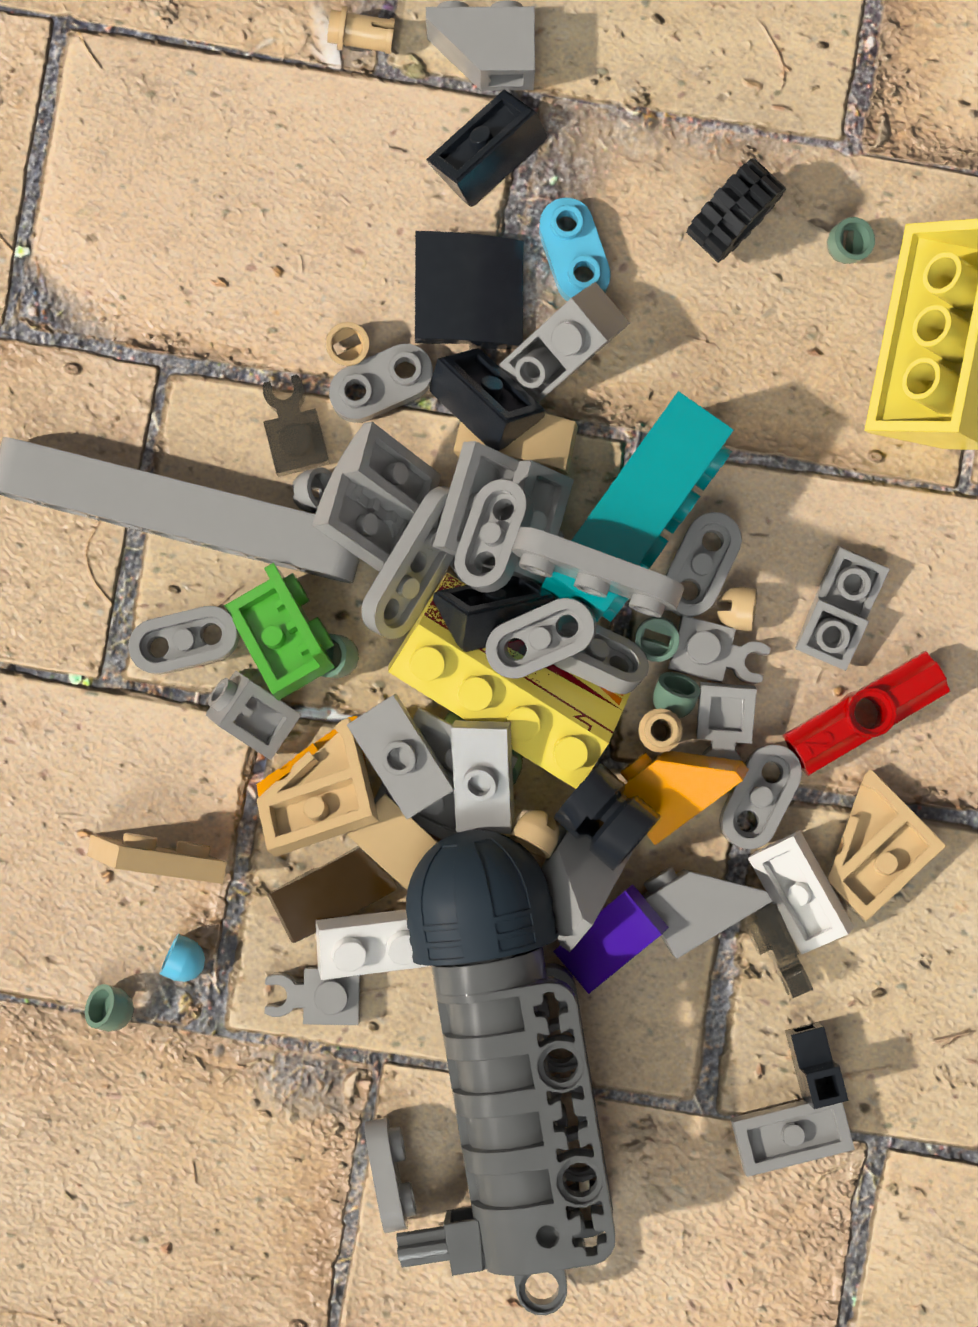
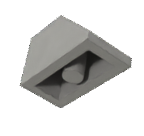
(577, 886)
(699, 906)

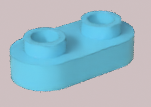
(573, 248)

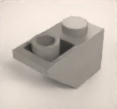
(487, 43)
(565, 342)

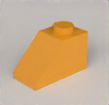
(680, 785)

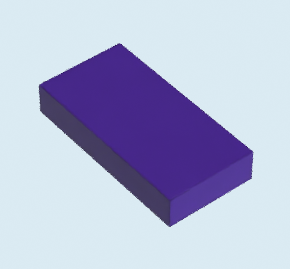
(613, 940)

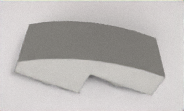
(841, 608)

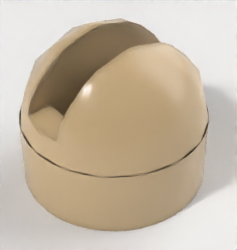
(353, 354)
(743, 608)
(537, 833)

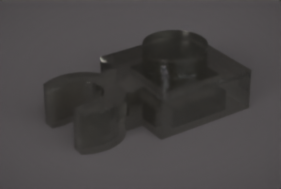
(295, 435)
(771, 935)

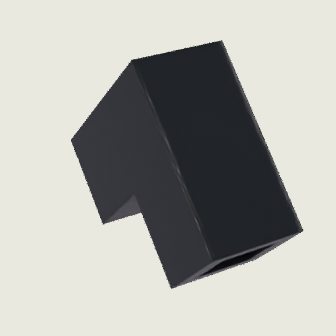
(816, 1072)

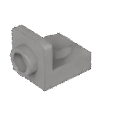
(251, 714)

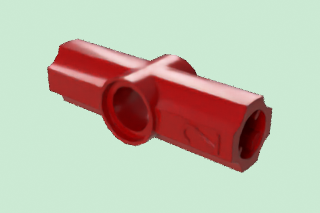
(895, 697)

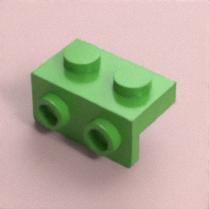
(279, 634)

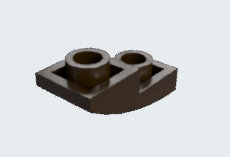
(330, 892)

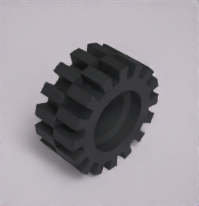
(735, 209)

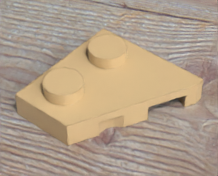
(319, 797)
(879, 848)
(142, 855)

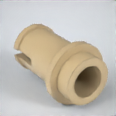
(360, 31)
(673, 730)

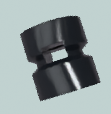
(607, 816)

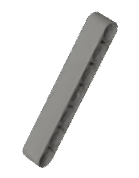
(171, 509)

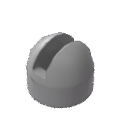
(305, 483)

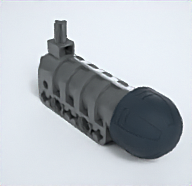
(481, 924)

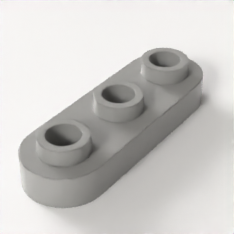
(597, 571)
(409, 572)

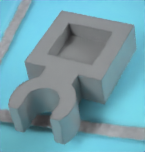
(708, 650)
(725, 717)
(322, 1001)

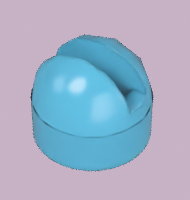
(184, 960)

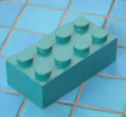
(650, 495)

